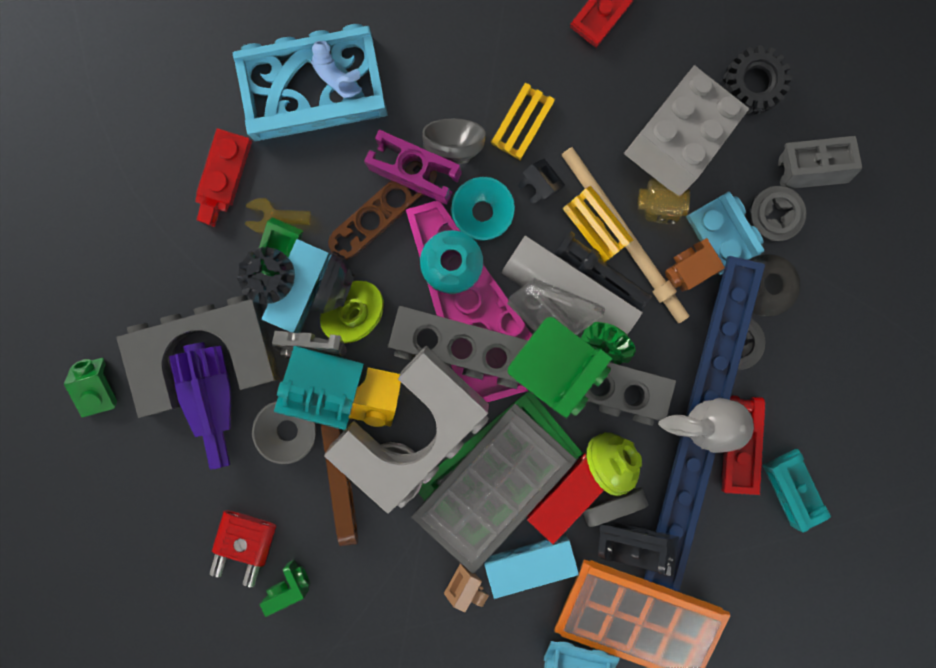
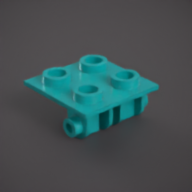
(318, 388)

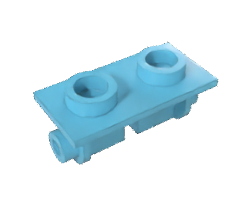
(568, 656)

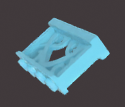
(297, 52)

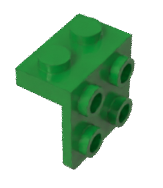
(559, 367)

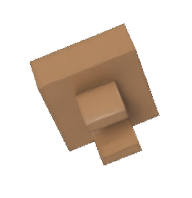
(465, 589)

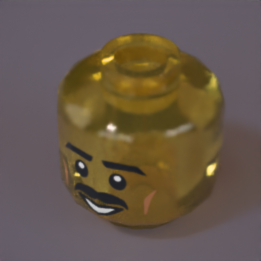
(662, 204)

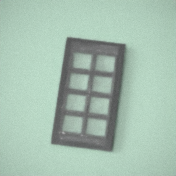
(493, 488)

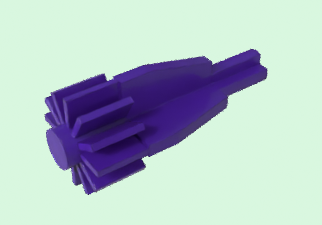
(205, 397)

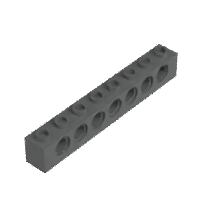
(409, 323)

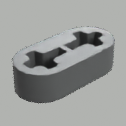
(615, 507)

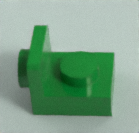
(283, 595)

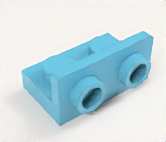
(727, 228)

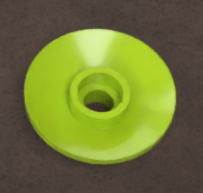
(357, 316)

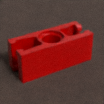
(565, 501)

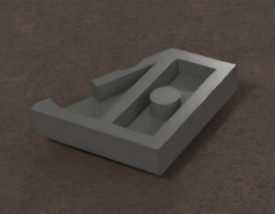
(285, 342)

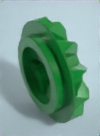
(611, 341)

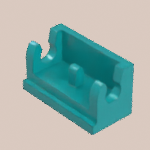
(796, 491)

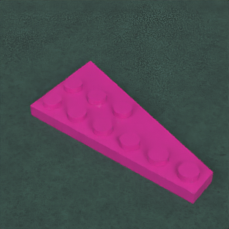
(479, 306)

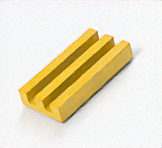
(537, 96)
(594, 236)

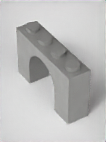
(392, 476)

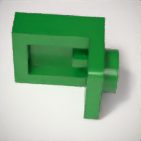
(280, 237)
(89, 387)

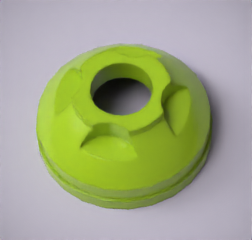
(614, 463)

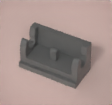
(820, 162)

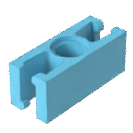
(309, 270)
(530, 566)

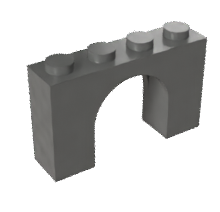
(148, 349)

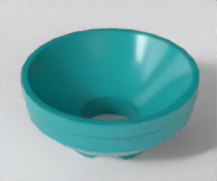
(483, 190)
(457, 280)

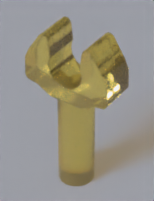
(286, 216)

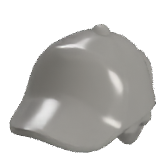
(713, 425)

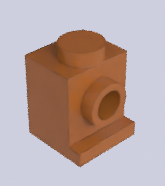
(694, 267)

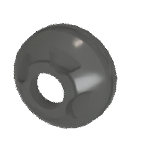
(454, 139)
(272, 446)

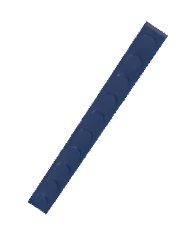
(713, 381)

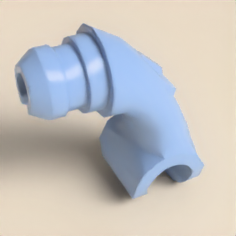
(327, 70)

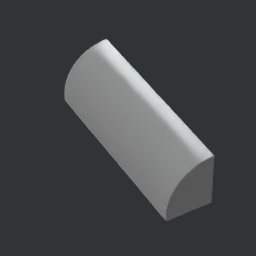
(536, 262)

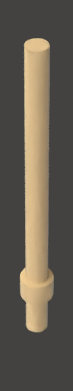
(664, 290)

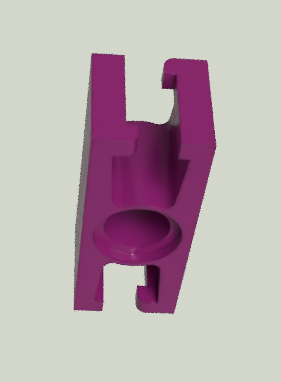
(407, 154)

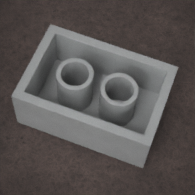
(686, 131)

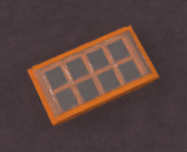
(640, 619)

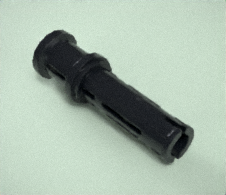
(589, 263)

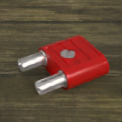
(243, 540)

